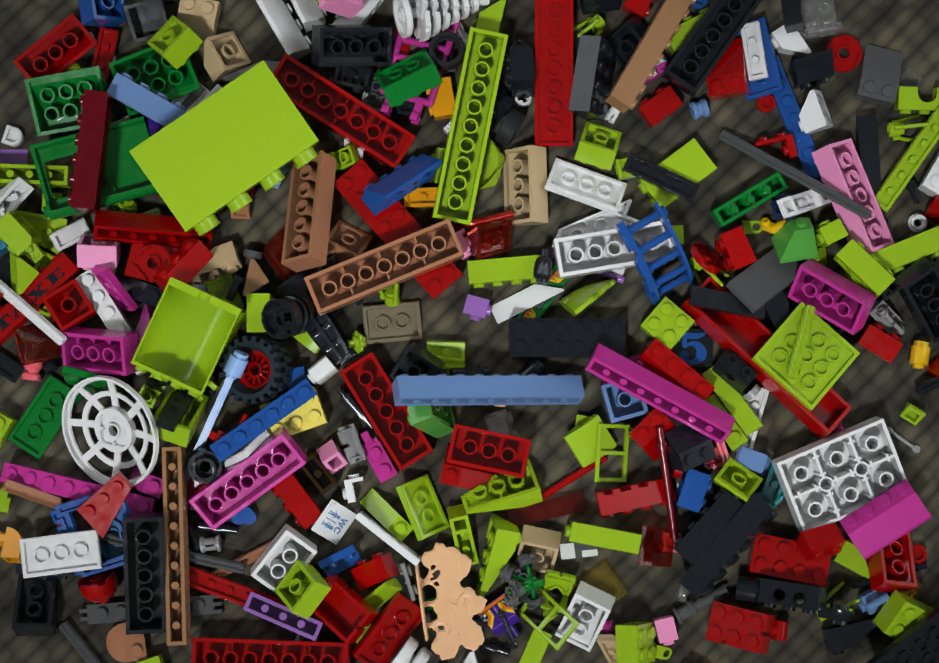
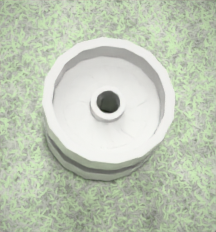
(407, 655)

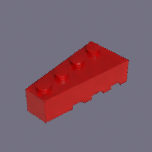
(631, 497)

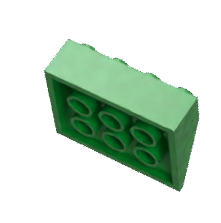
(158, 74)
(57, 98)

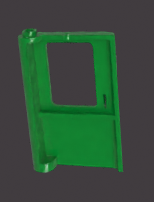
(122, 173)

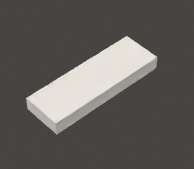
(754, 51)

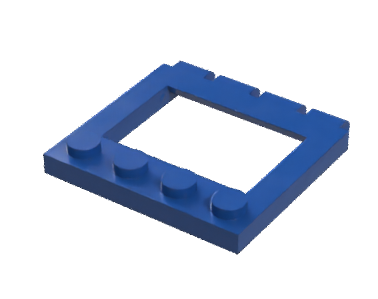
(63, 515)

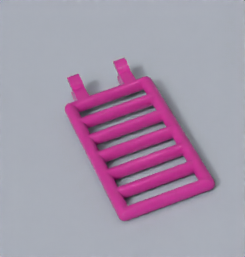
(419, 102)

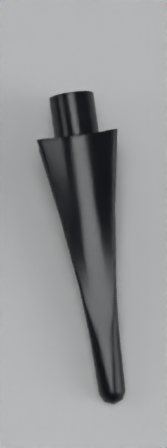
(351, 403)

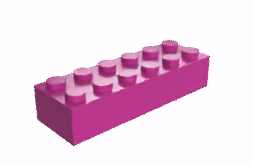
(248, 479)

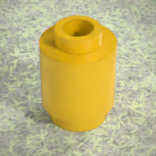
(919, 354)

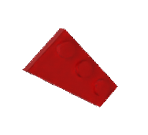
(104, 505)

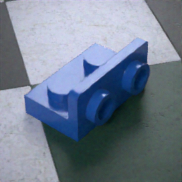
(340, 560)

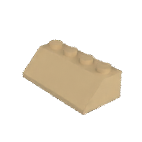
(525, 183)

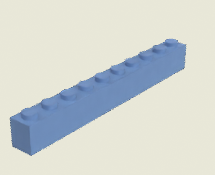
(149, 104)
(487, 390)

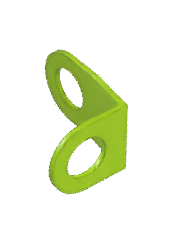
(748, 227)
(660, 651)

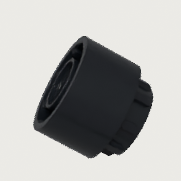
(202, 474)

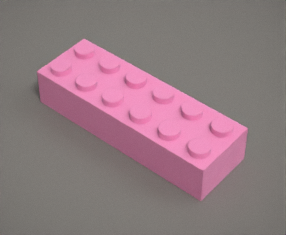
(844, 173)

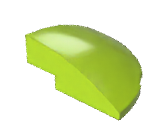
(584, 296)

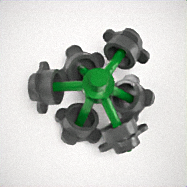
(521, 583)

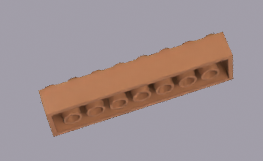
(384, 267)

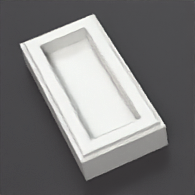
(69, 234)

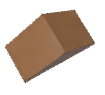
(255, 279)

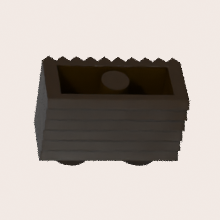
(319, 473)

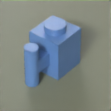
(872, 601)

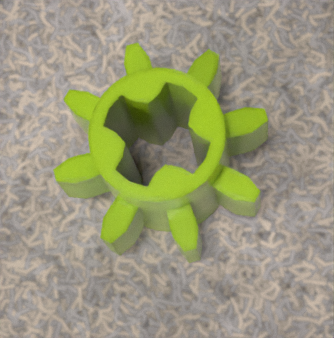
(127, 206)

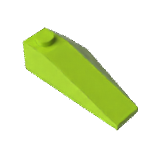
(504, 493)
(501, 543)

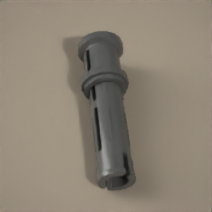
(692, 607)

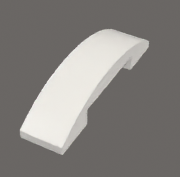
(801, 203)

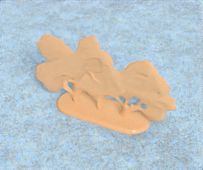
(453, 603)

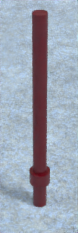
(662, 446)

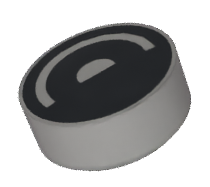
(751, 391)

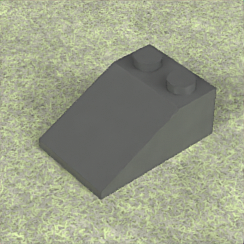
(878, 76)

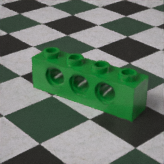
(748, 200)

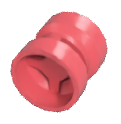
(32, 372)

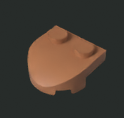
(126, 647)

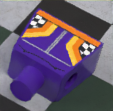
(491, 619)

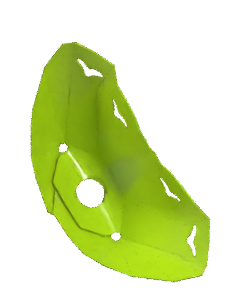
(492, 166)

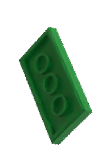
(42, 418)

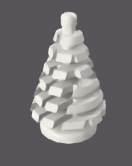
(430, 16)

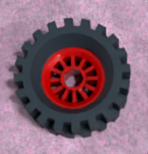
(259, 386)

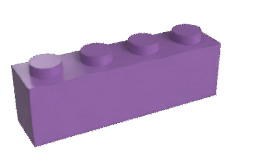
(282, 616)

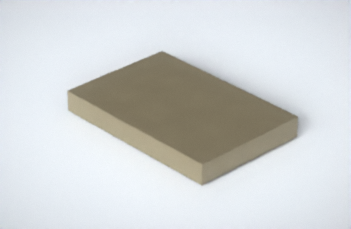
(392, 324)

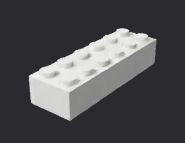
(604, 251)

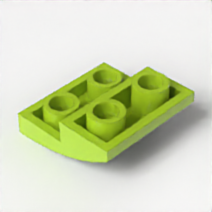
(583, 440)

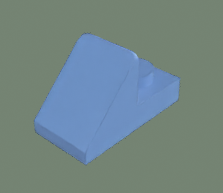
(753, 460)

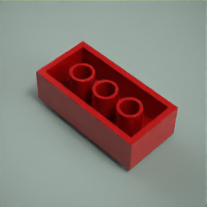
(488, 451)
(784, 559)

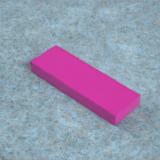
(114, 288)

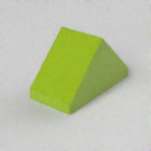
(21, 274)

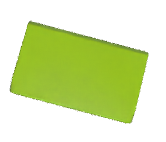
(383, 593)

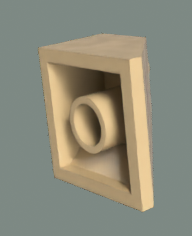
(224, 55)

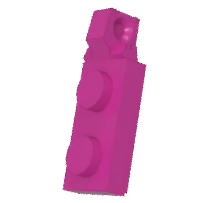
(378, 458)

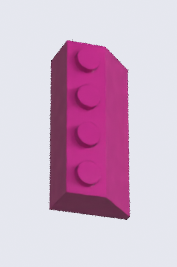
(885, 519)

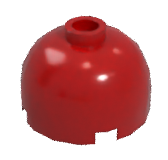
(99, 586)

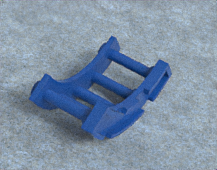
(652, 285)

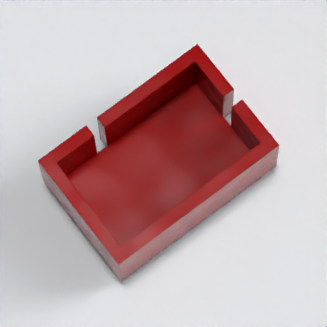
(345, 611)
(740, 627)

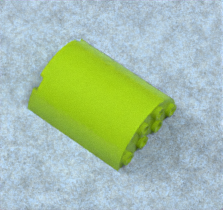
(185, 337)

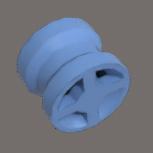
(699, 109)

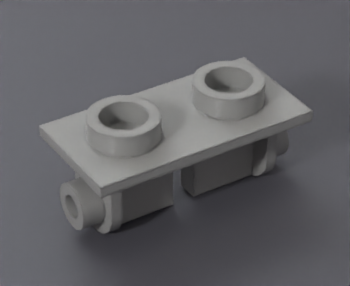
(887, 318)
(349, 435)

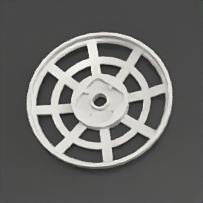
(104, 430)

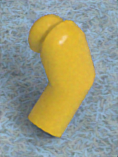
(771, 227)

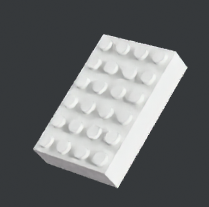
(838, 473)

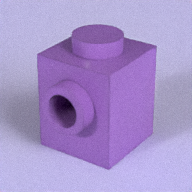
(477, 308)

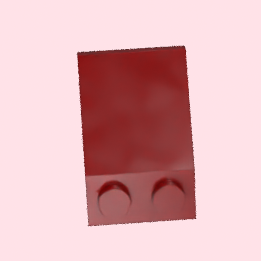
(730, 74)

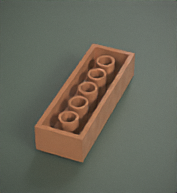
(309, 214)

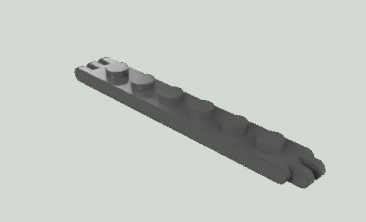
(115, 611)

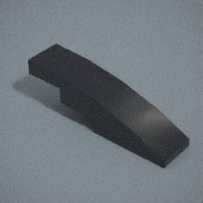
(868, 148)

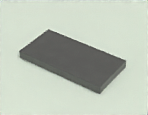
(763, 281)

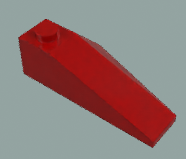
(462, 475)

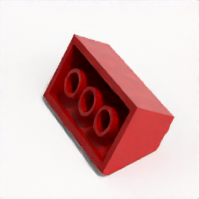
(56, 49)
(669, 366)

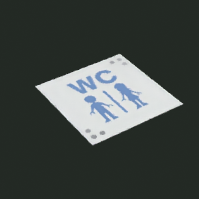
(333, 522)

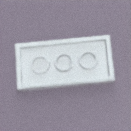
(585, 186)
(387, 537)
(60, 553)

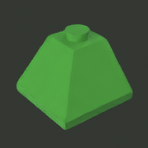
(795, 241)

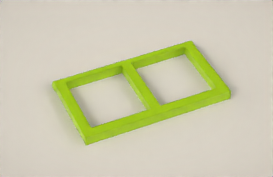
(599, 452)
(539, 628)

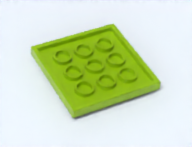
(822, 363)

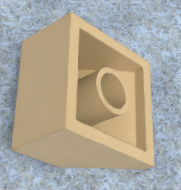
(200, 16)
(542, 543)

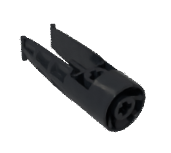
(325, 328)

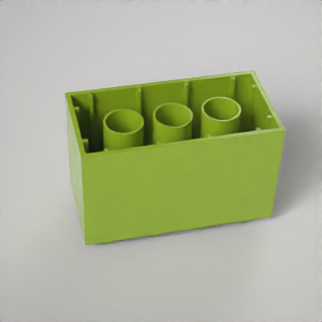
(226, 149)

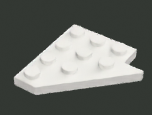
(599, 222)

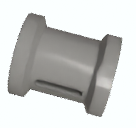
(210, 544)

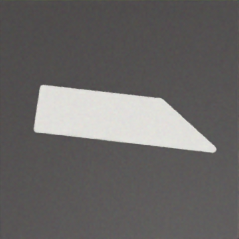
(522, 301)

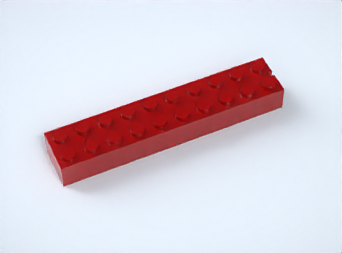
(745, 338)

